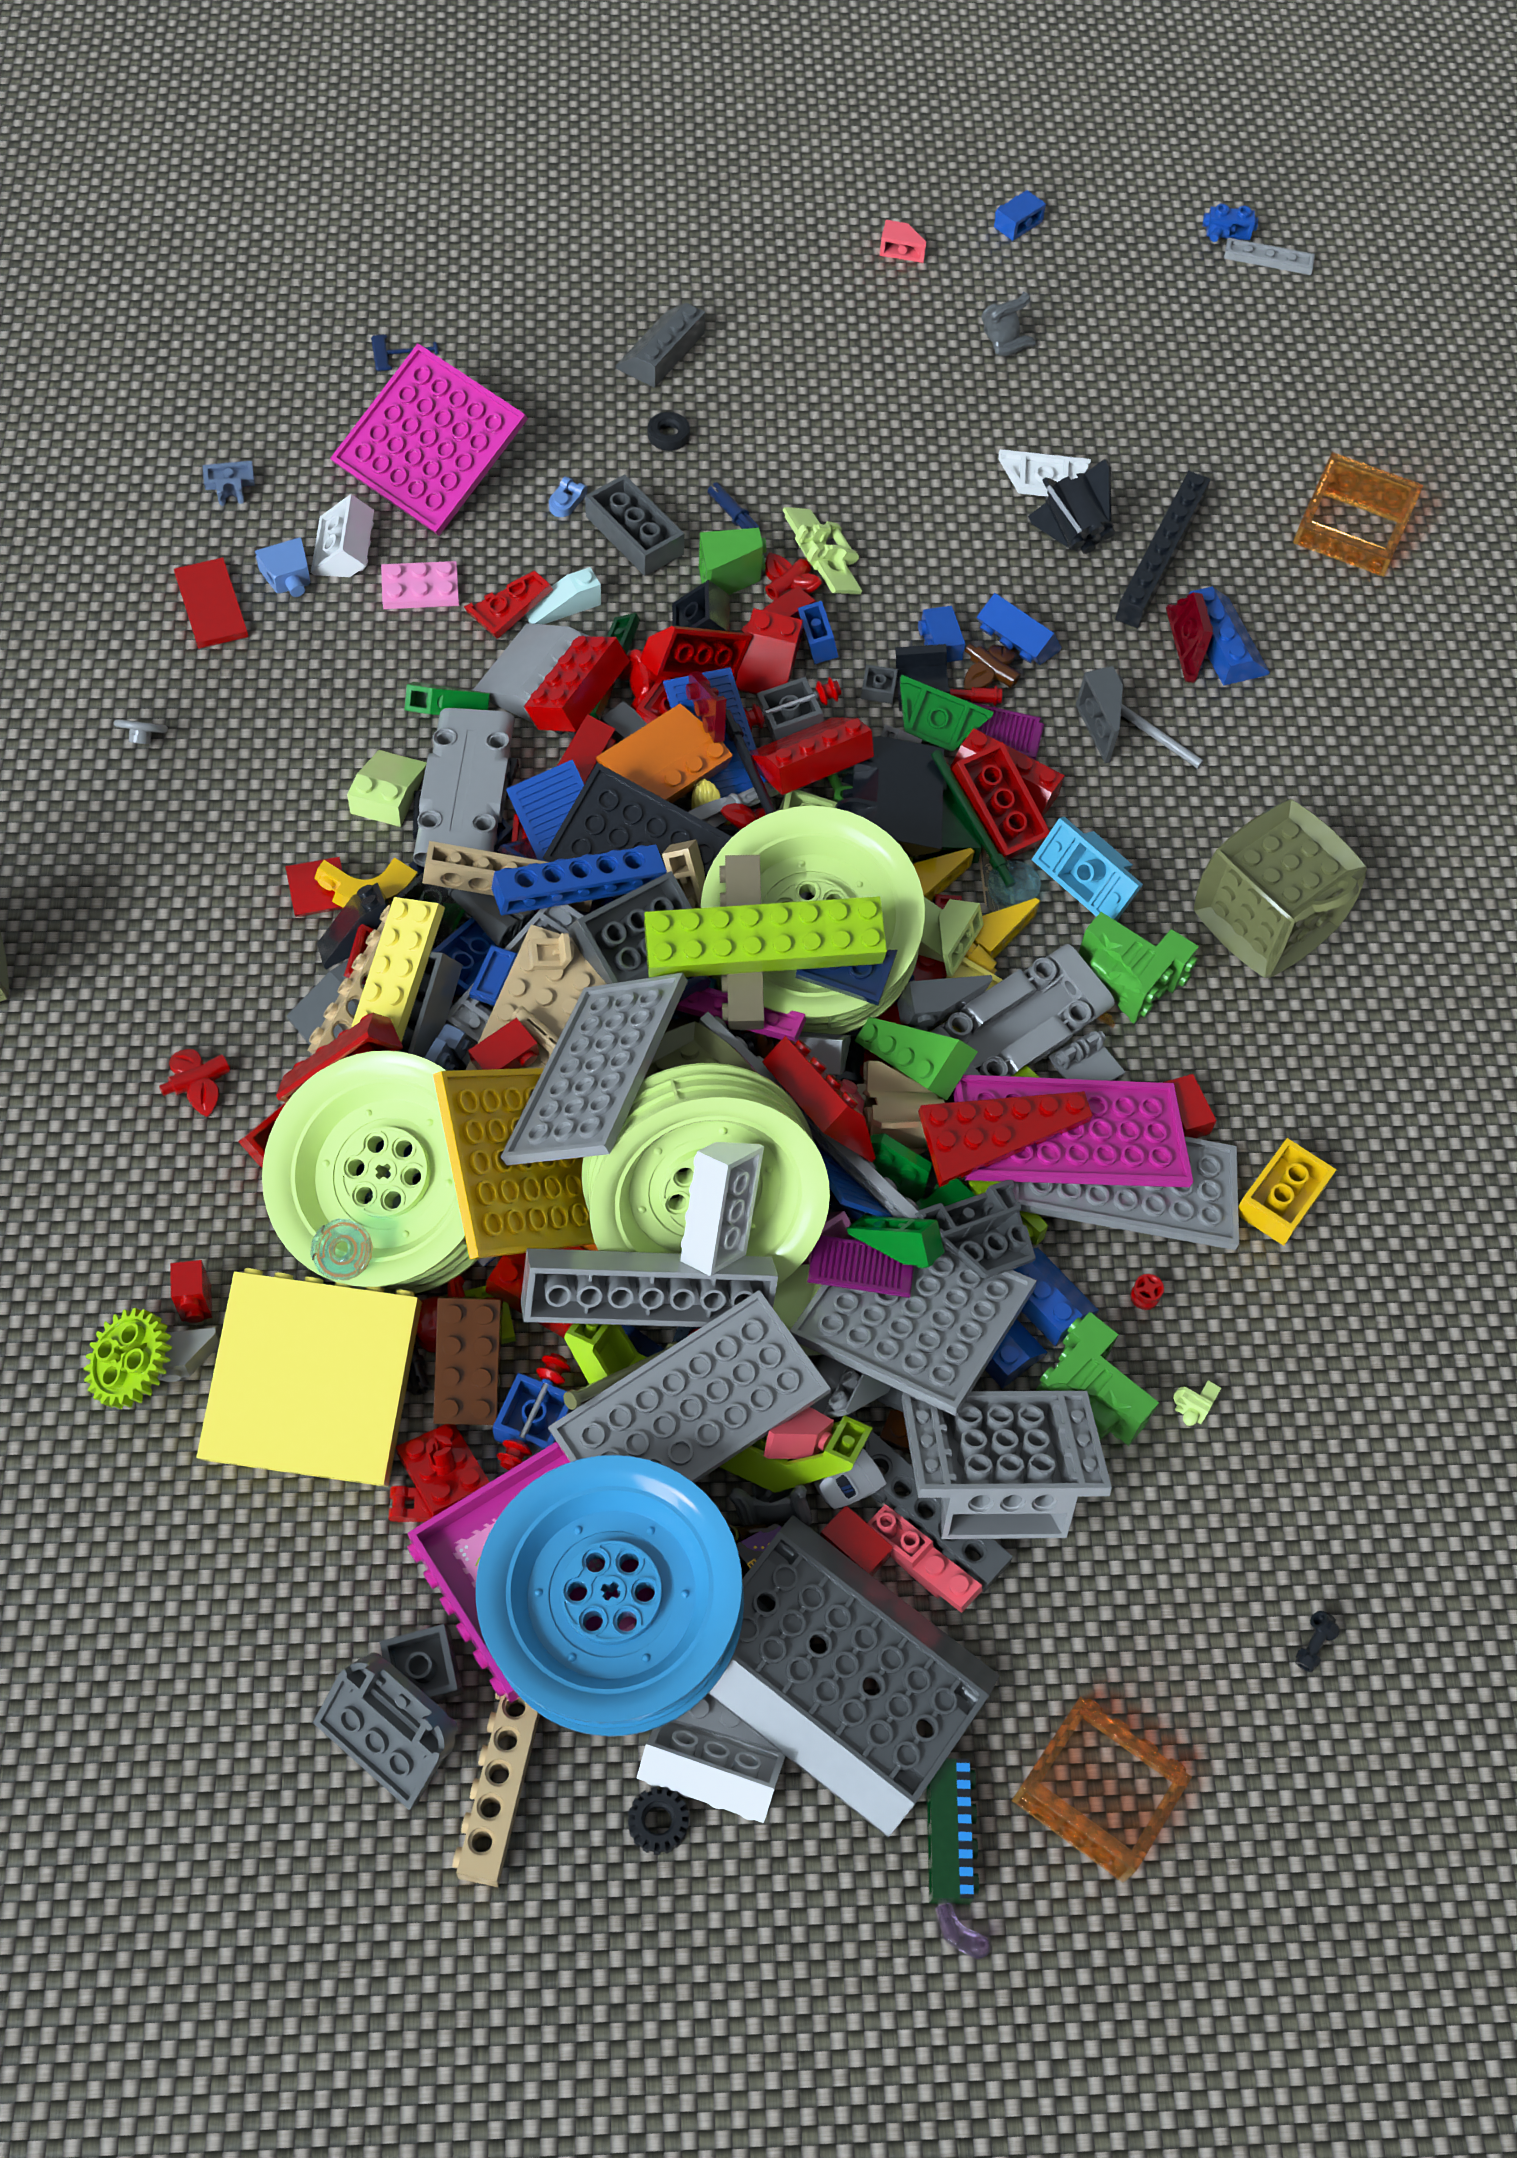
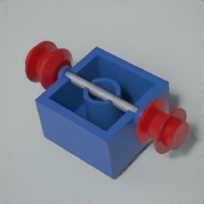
(530, 1411)

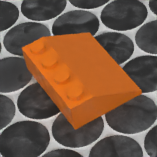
(668, 755)

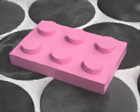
(419, 585)

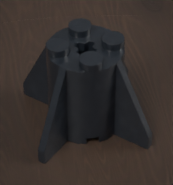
(1078, 509)

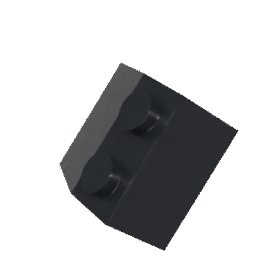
(362, 908)

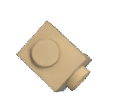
(550, 953)

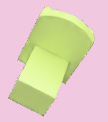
(1193, 1405)

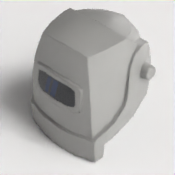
(853, 1484)

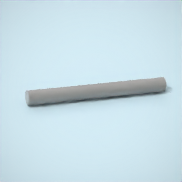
(1161, 737)

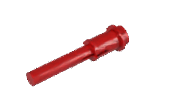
(979, 695)

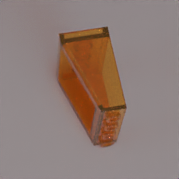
(1365, 489)
(1076, 1827)

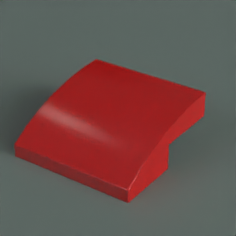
(306, 893)

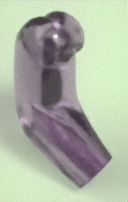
(959, 1936)

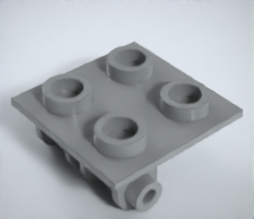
(1087, 1059)

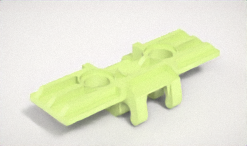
(827, 559)

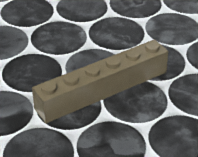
(744, 990)

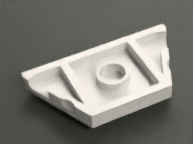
(1029, 469)

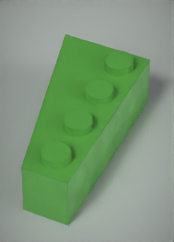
(922, 1055)

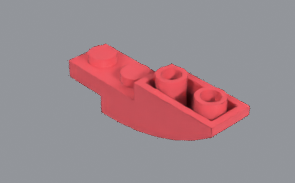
(923, 1561)

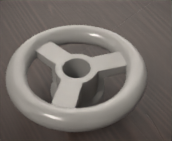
(140, 731)

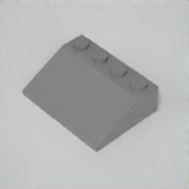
(525, 665)

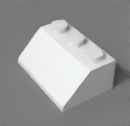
(343, 539)

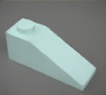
(569, 596)

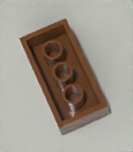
(468, 1360)

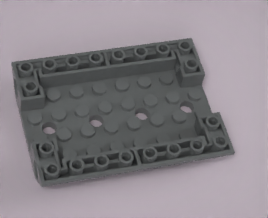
(816, 1703)

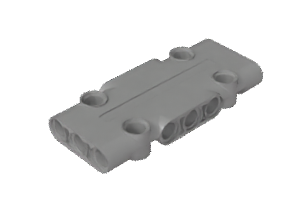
(465, 780)
(1029, 1013)

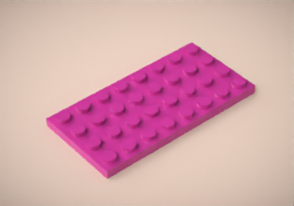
(1128, 1141)

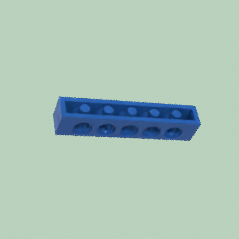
(559, 884)

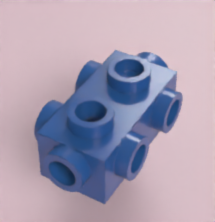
(1230, 222)

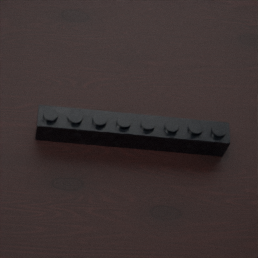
(1162, 549)

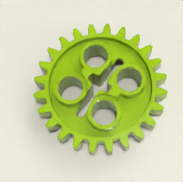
(127, 1358)

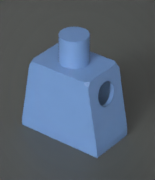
(285, 566)

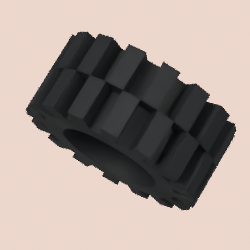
(658, 1799)

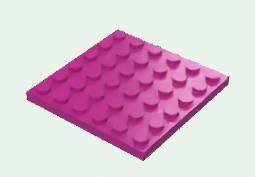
(429, 439)

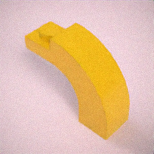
(391, 881)

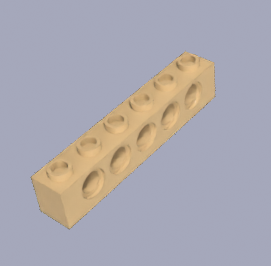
(472, 869)
(349, 990)
(488, 1865)

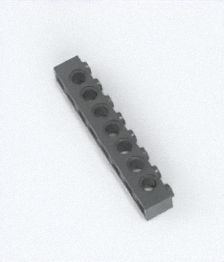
(899, 1473)

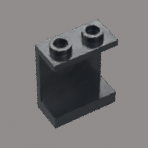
(924, 665)

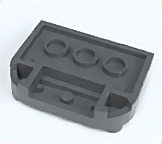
(387, 1726)

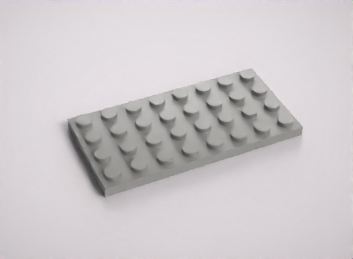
(595, 1071)
(1195, 1214)
(700, 1396)

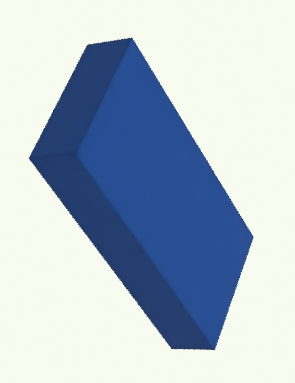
(492, 975)

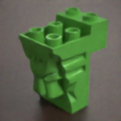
(1133, 966)
(1115, 1400)

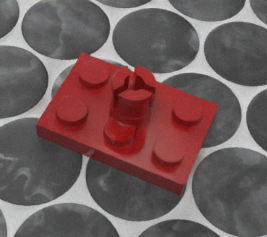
(441, 1467)

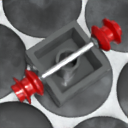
(791, 706)

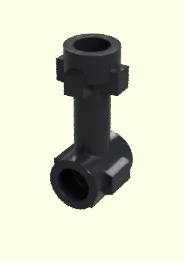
(1325, 1629)

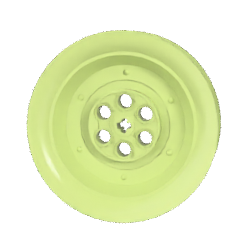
(831, 858)
(335, 1128)
(665, 1128)

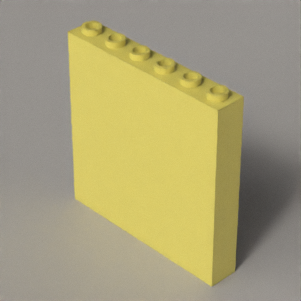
(310, 1378)

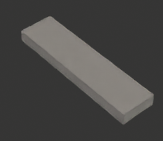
(1269, 256)

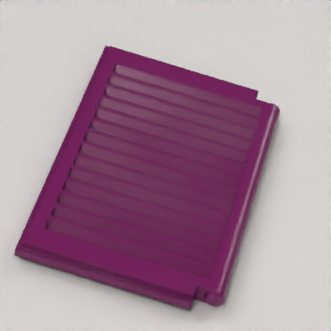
(1014, 730)
(858, 1267)

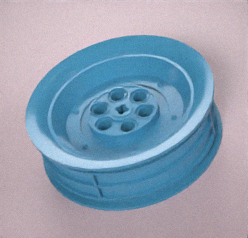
(542, 1551)

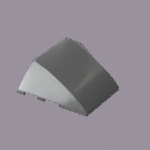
(985, 1230)

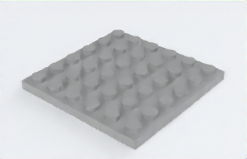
(922, 1343)

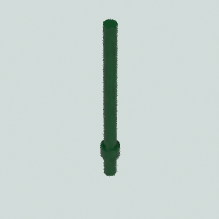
(997, 860)

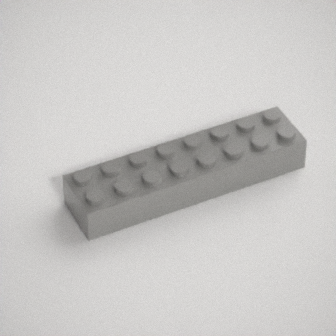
(636, 1287)

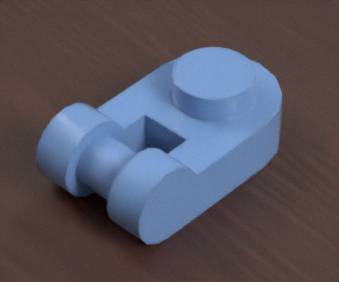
(563, 504)

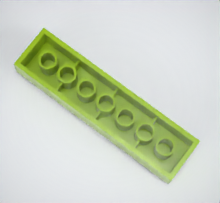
(765, 937)

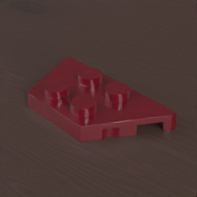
(1190, 632)

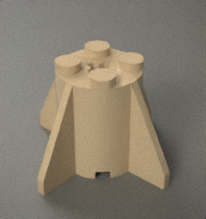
(894, 1105)

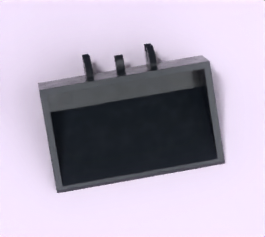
(899, 793)

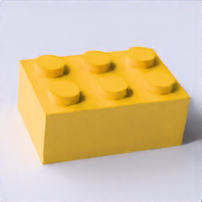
(1285, 1191)

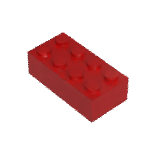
(576, 683)
(1001, 800)

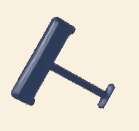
(381, 353)

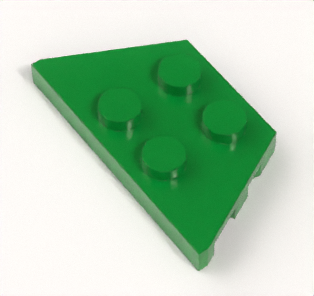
(938, 715)
(901, 1166)

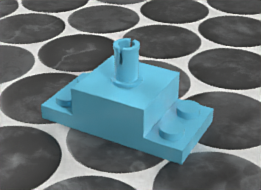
(1088, 869)

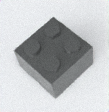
(426, 1660)

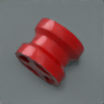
(1150, 1285)

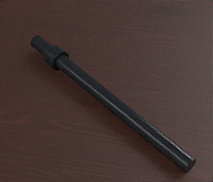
(736, 735)

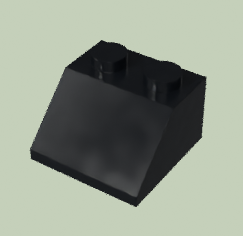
(703, 608)

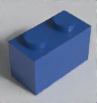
(1019, 215)
(941, 627)
(818, 632)

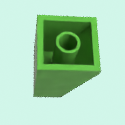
(731, 558)

